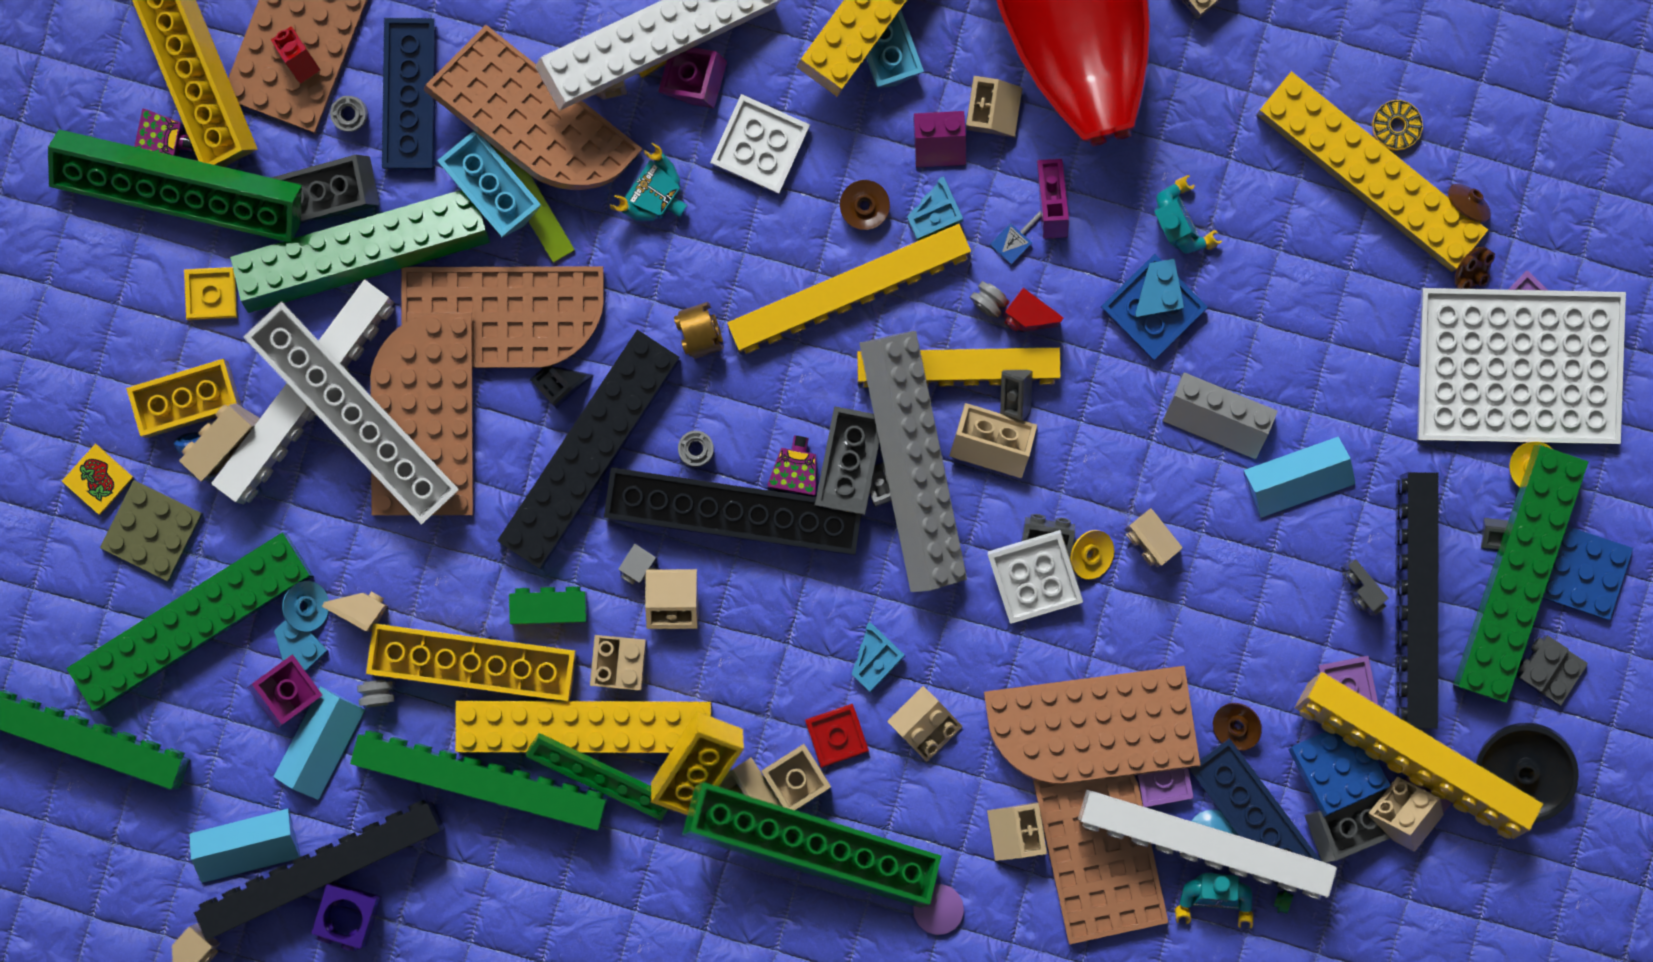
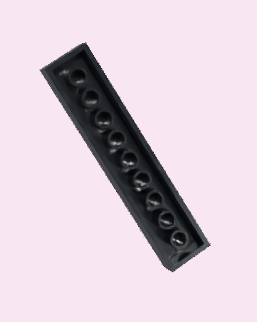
(589, 449)
(729, 511)
(1418, 599)
(317, 871)

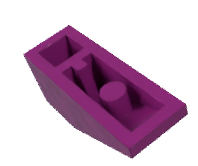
(1052, 198)

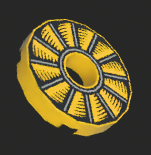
(1397, 110)

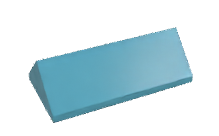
(894, 56)
(490, 184)
(1300, 476)
(319, 744)
(243, 846)

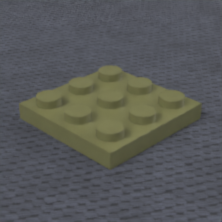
(151, 530)

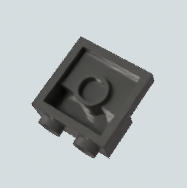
(1039, 526)
(1367, 594)
(1551, 669)

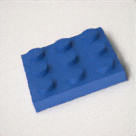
(1154, 331)
(1588, 573)
(1337, 772)

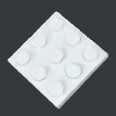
(760, 144)
(1035, 576)

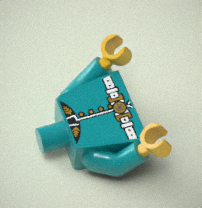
(653, 191)
(1177, 221)
(1216, 892)

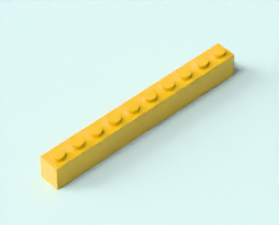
(849, 288)

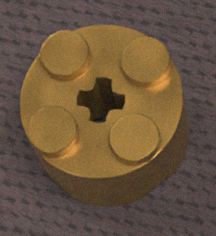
(699, 330)

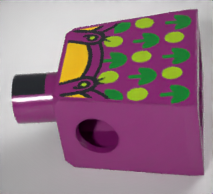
(161, 134)
(795, 469)

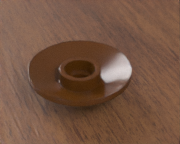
(868, 192)
(1469, 203)
(1226, 725)

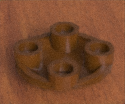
(1474, 269)

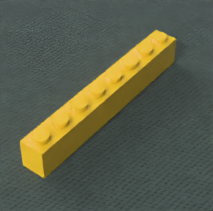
(982, 365)

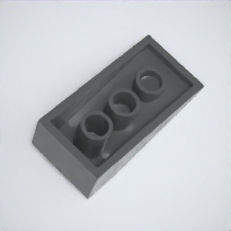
(335, 187)
(848, 461)
(1346, 829)

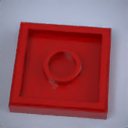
(837, 735)

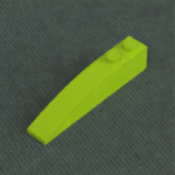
(543, 221)

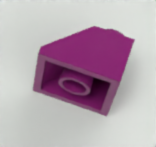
(694, 77)
(939, 139)
(284, 691)

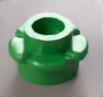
(1283, 901)

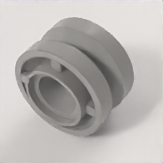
(338, 119)
(989, 299)
(687, 440)
(375, 693)

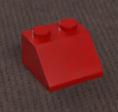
(1030, 313)

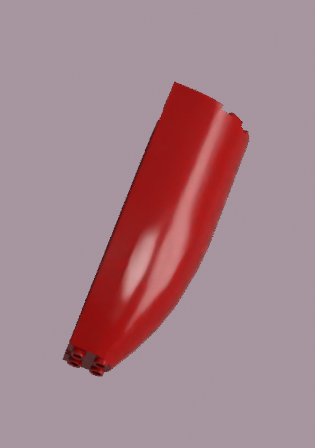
(1085, 59)

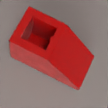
(295, 54)

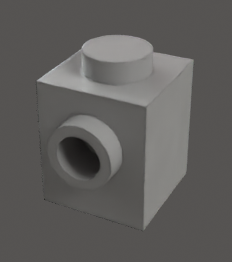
(636, 564)

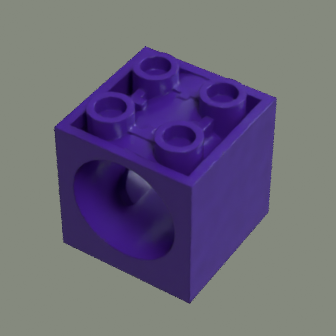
(366, 904)

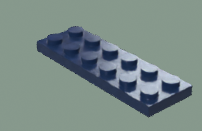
(406, 106)
(1247, 801)

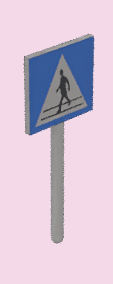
(1012, 242)

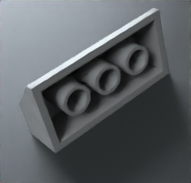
(1219, 415)

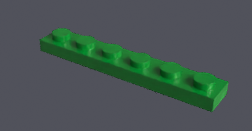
(594, 774)

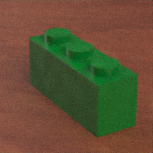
(547, 606)

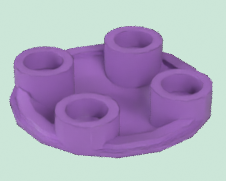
(943, 912)

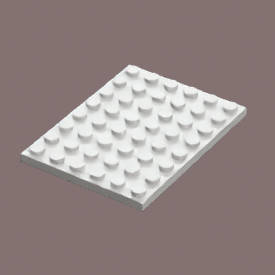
(1521, 365)

